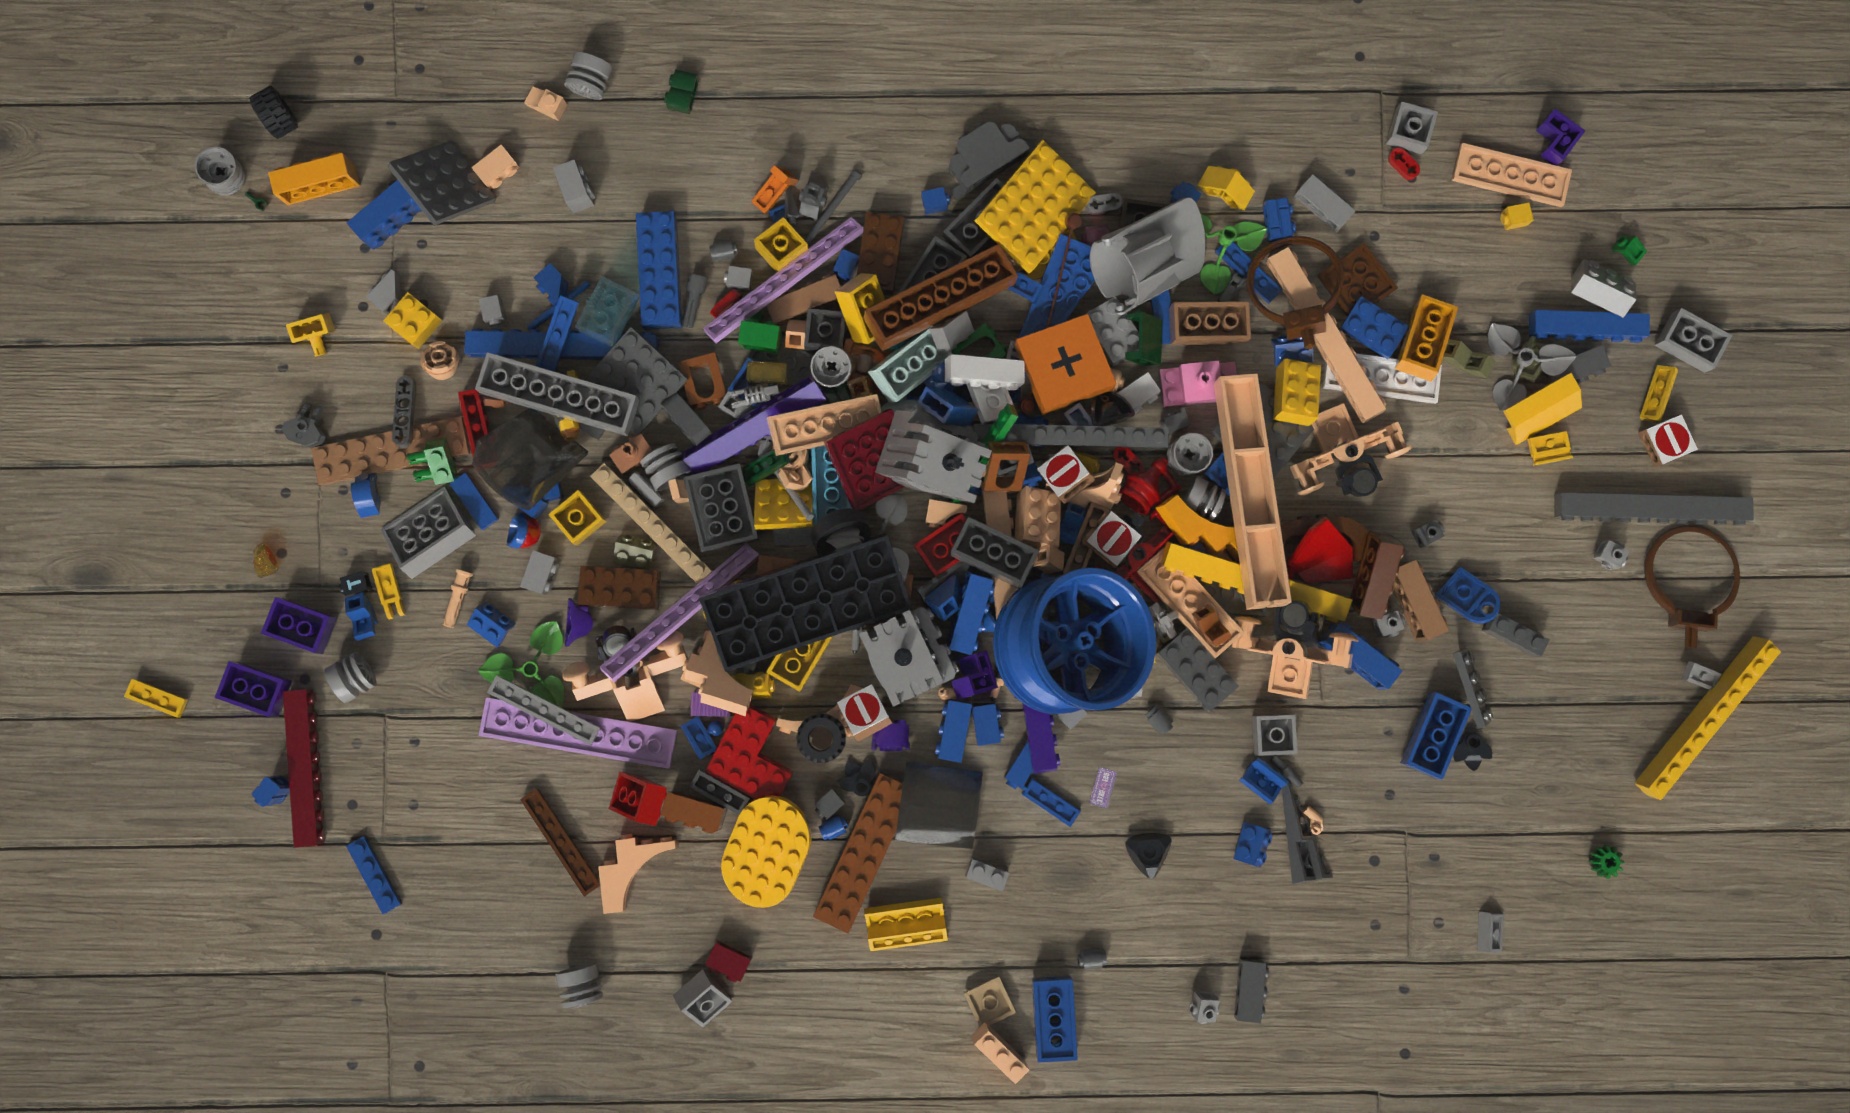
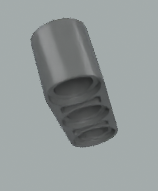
(685, 419)

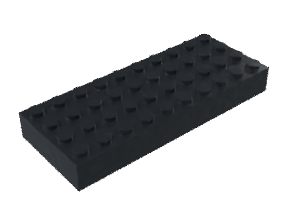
(805, 602)

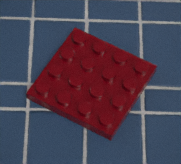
(856, 457)

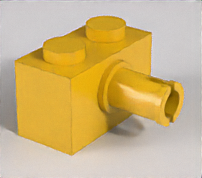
(312, 330)

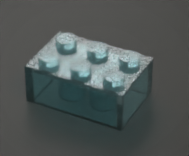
(607, 312)

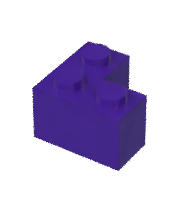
(1562, 136)
(977, 676)

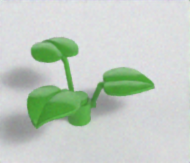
(1248, 238)
(544, 638)

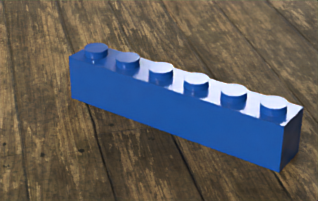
(1590, 325)

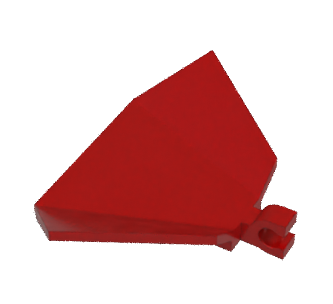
(1322, 555)

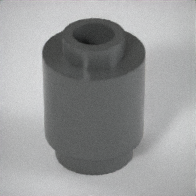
(723, 250)
(1159, 720)
(1092, 958)

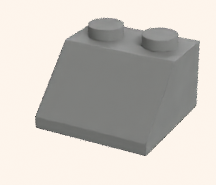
(702, 998)

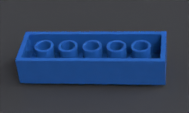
(659, 270)

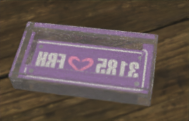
(1103, 787)

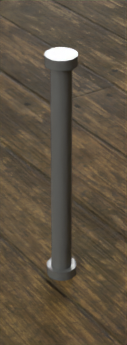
(831, 208)

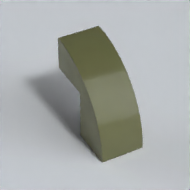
(1463, 358)

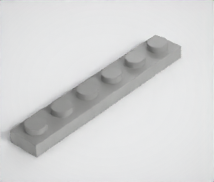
(544, 710)

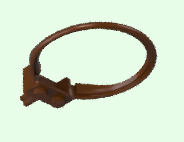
(1303, 321)
(1687, 619)

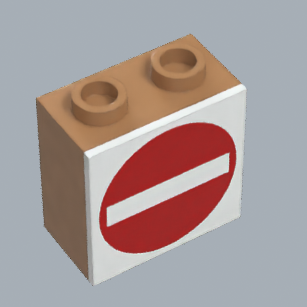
(1668, 440)
(1066, 474)
(1112, 539)
(863, 713)

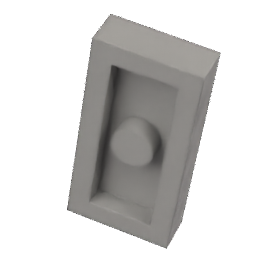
(1701, 676)

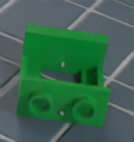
(983, 331)

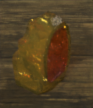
(264, 561)

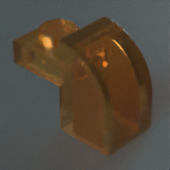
(862, 387)

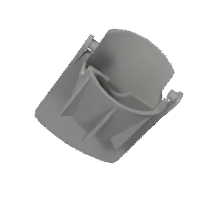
(1150, 254)

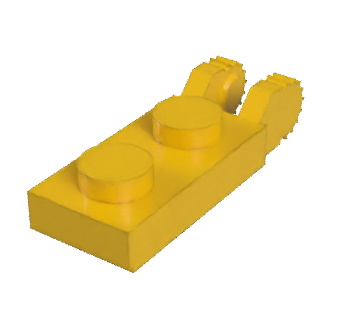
(388, 589)

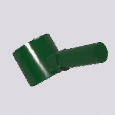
(257, 201)

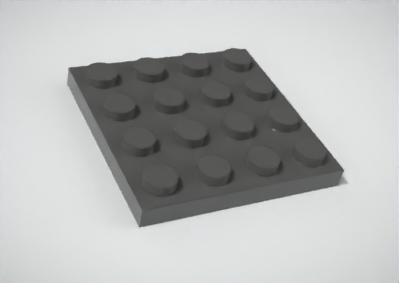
(441, 182)
(639, 370)
(1282, 437)

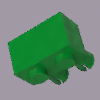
(440, 462)

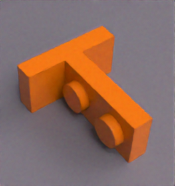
(774, 188)

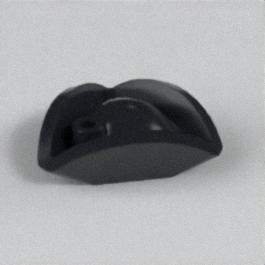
(1110, 409)
(1148, 852)

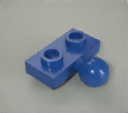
(700, 737)

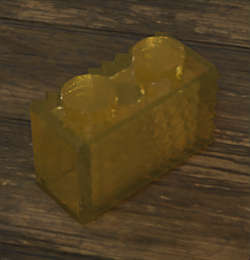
(767, 372)

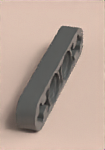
(407, 411)

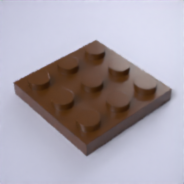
(1362, 278)

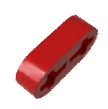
(1404, 163)
(725, 303)
(1131, 458)

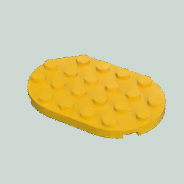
(766, 851)

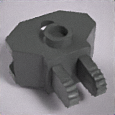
(813, 199)
(305, 430)

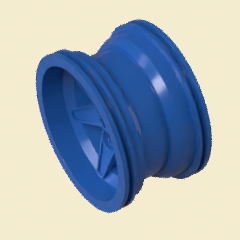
(1116, 611)

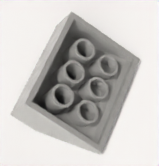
(427, 533)

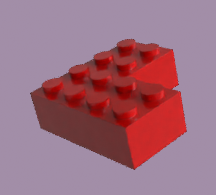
(740, 759)

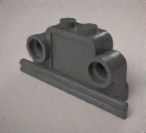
(985, 155)

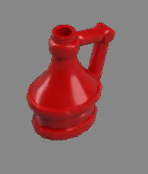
(1142, 489)

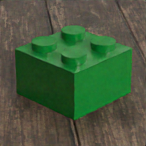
(760, 336)

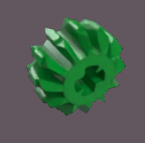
(1599, 861)

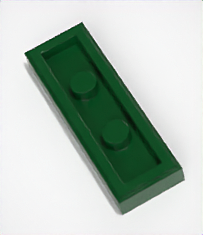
(764, 466)

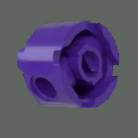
(892, 737)

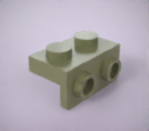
(1533, 371)
(634, 552)

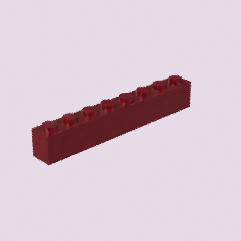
(303, 768)

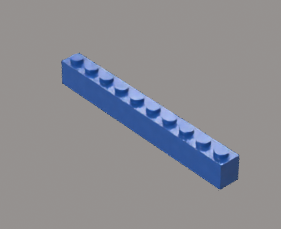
(529, 344)

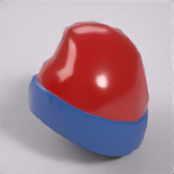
(523, 532)

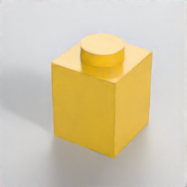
(1516, 216)

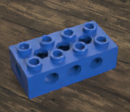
(1065, 1027)

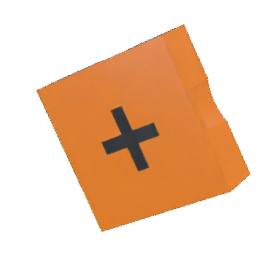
(1065, 364)

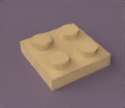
(989, 1002)

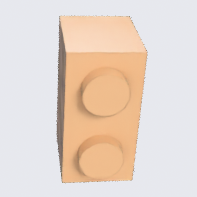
(495, 167)

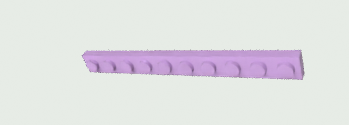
(783, 280)
(677, 614)

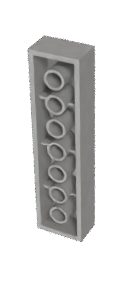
(557, 394)

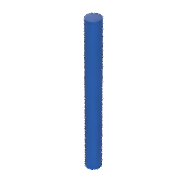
(549, 312)

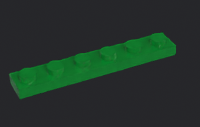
(997, 431)

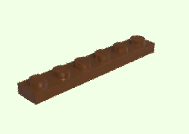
(560, 842)

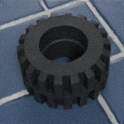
(273, 112)
(808, 726)

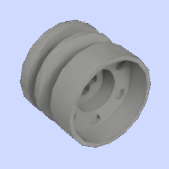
(588, 75)
(214, 162)
(820, 366)
(1199, 450)
(664, 465)
(1204, 501)
(350, 677)
(579, 985)

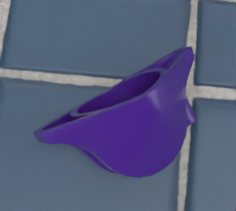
(578, 622)

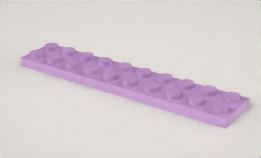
(615, 739)

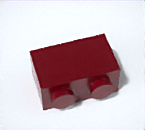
(728, 961)

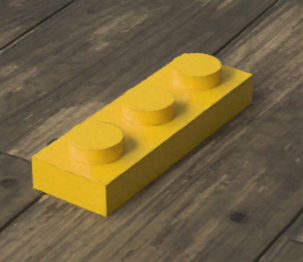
(1658, 393)
(156, 698)

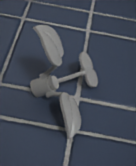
(1504, 339)
(892, 509)

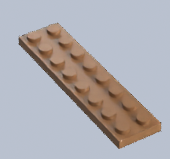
(380, 454)

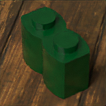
(682, 91)

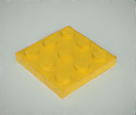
(777, 509)

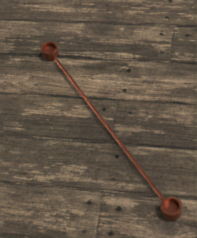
(1072, 222)

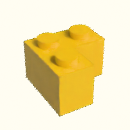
(1227, 185)

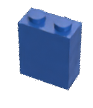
(947, 406)

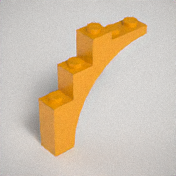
(1191, 528)

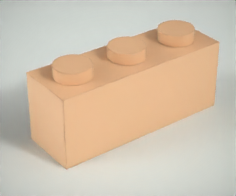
(1000, 1052)

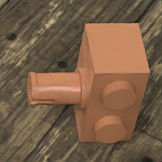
(628, 456)

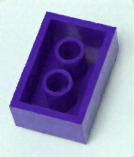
(298, 625)
(252, 689)

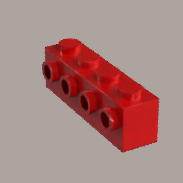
(473, 416)

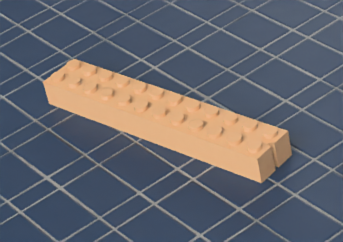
(1252, 492)

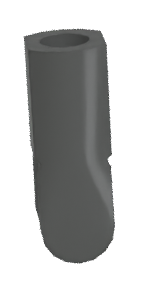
(1231, 291)

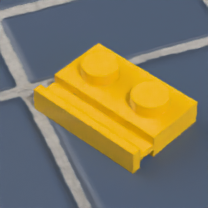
(1550, 448)

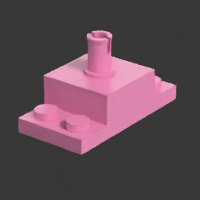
(1192, 382)

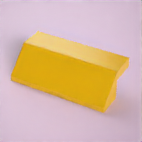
(1543, 408)
(905, 924)

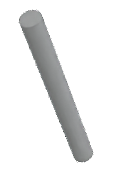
(798, 500)

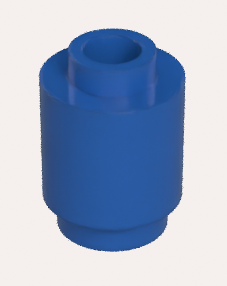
(833, 827)

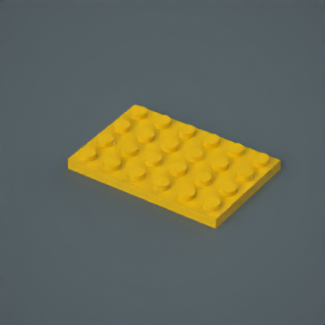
(1033, 206)

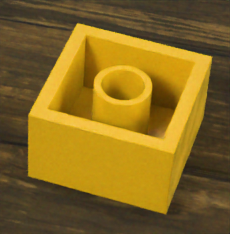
(780, 244)
(412, 320)
(577, 518)

